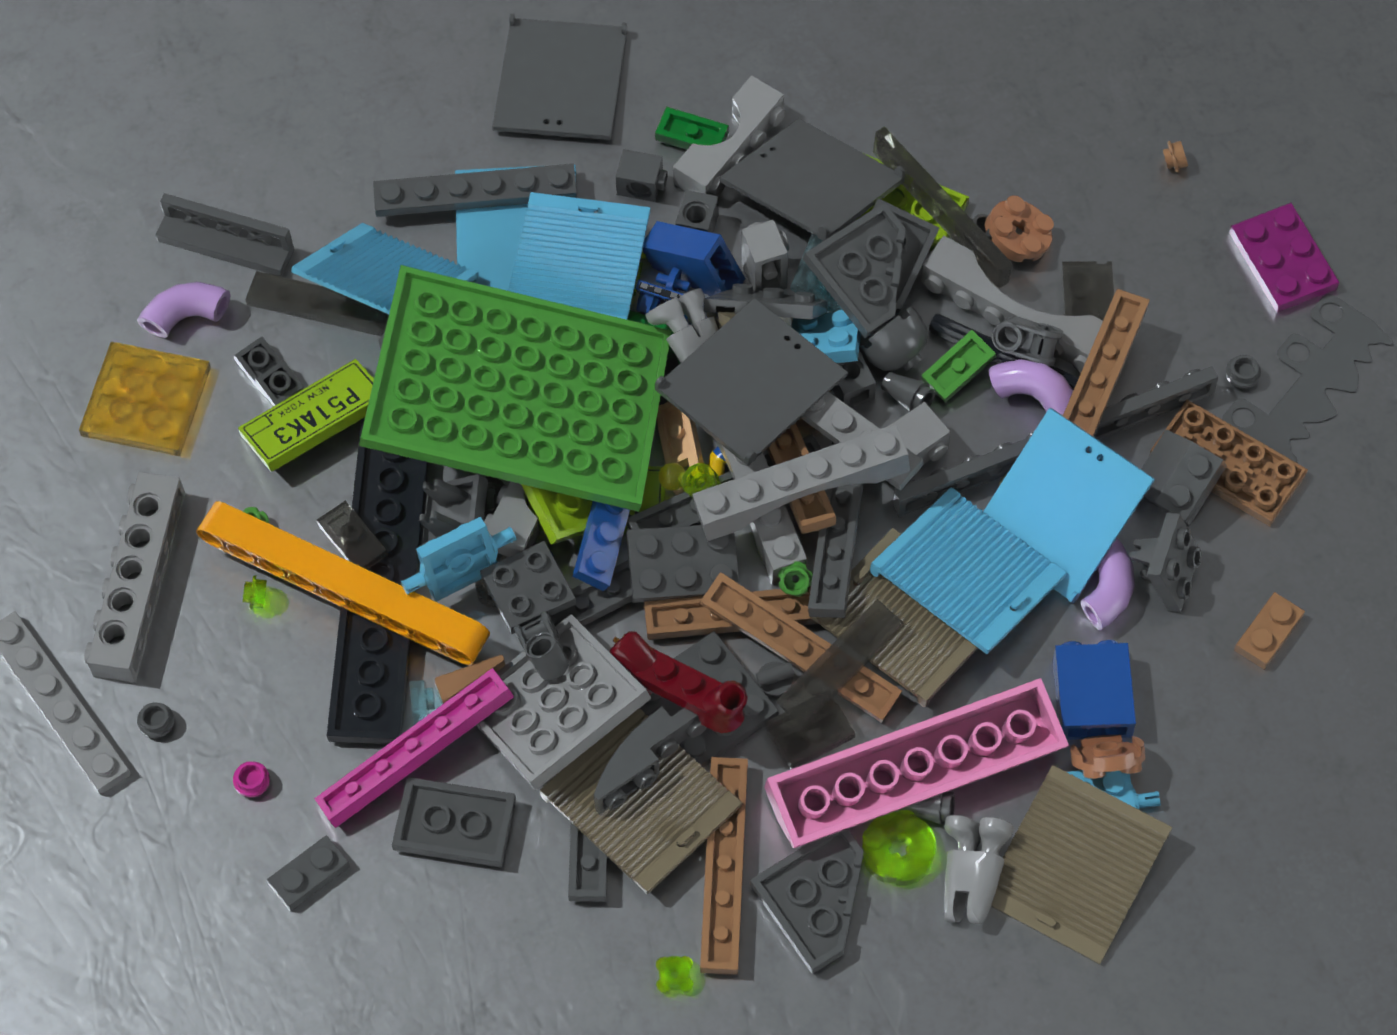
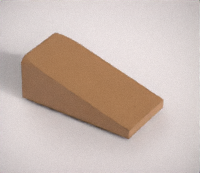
(453, 682)

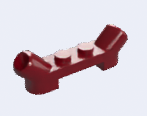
(714, 702)

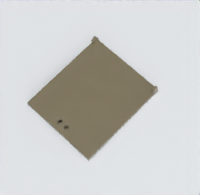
(923, 651)
(653, 821)
(1077, 864)

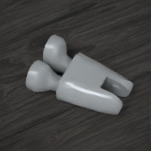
(685, 337)
(971, 870)

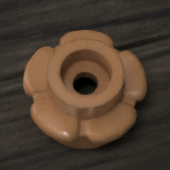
(1175, 156)

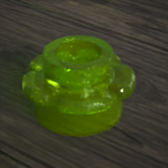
(255, 593)

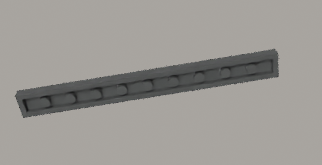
(983, 469)

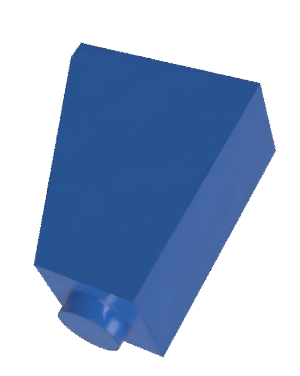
(698, 253)

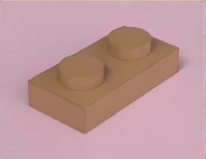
(1269, 630)

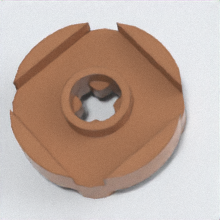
(1021, 214)
(1108, 754)

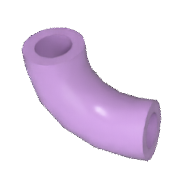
(182, 302)
(1031, 379)
(1113, 589)

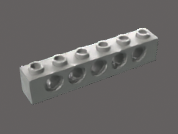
(123, 659)

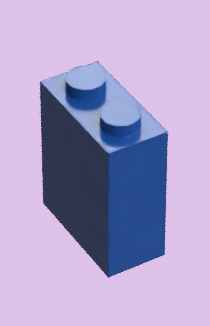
(1094, 689)

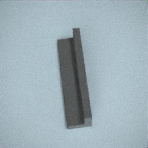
(224, 236)

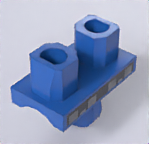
(651, 294)

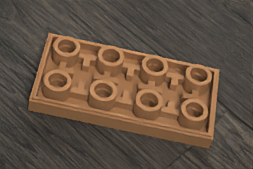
(1255, 474)

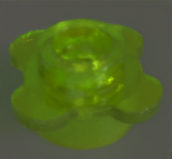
(682, 966)

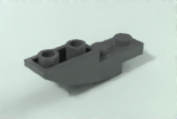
(636, 759)

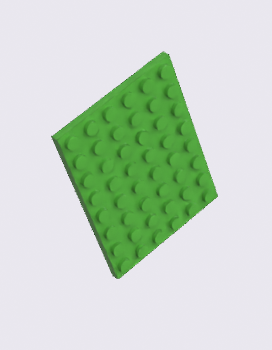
(517, 388)

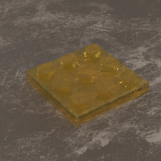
(145, 398)

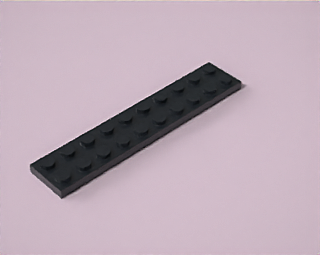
(368, 657)

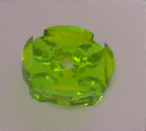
(894, 868)

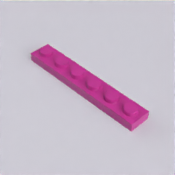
(413, 748)

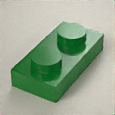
(685, 129)

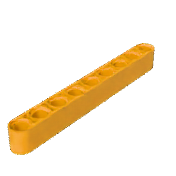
(343, 583)

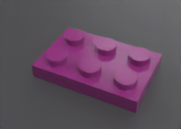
(1284, 257)

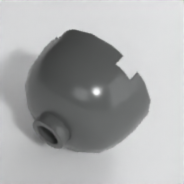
(897, 343)

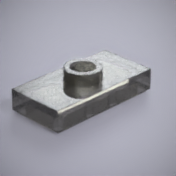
(351, 536)

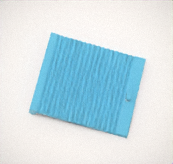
(490, 239)
(582, 254)
(367, 266)
(1068, 499)
(968, 570)

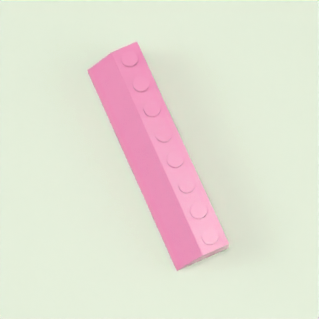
(915, 763)

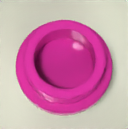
(251, 779)

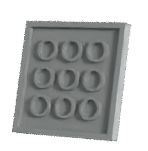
(562, 717)

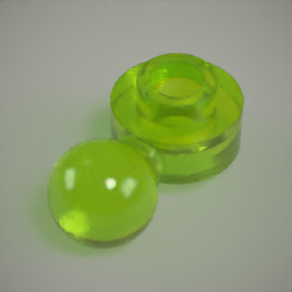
(673, 477)

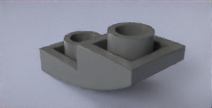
(268, 372)

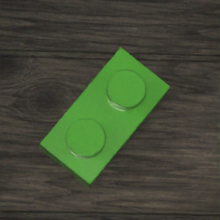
(958, 366)

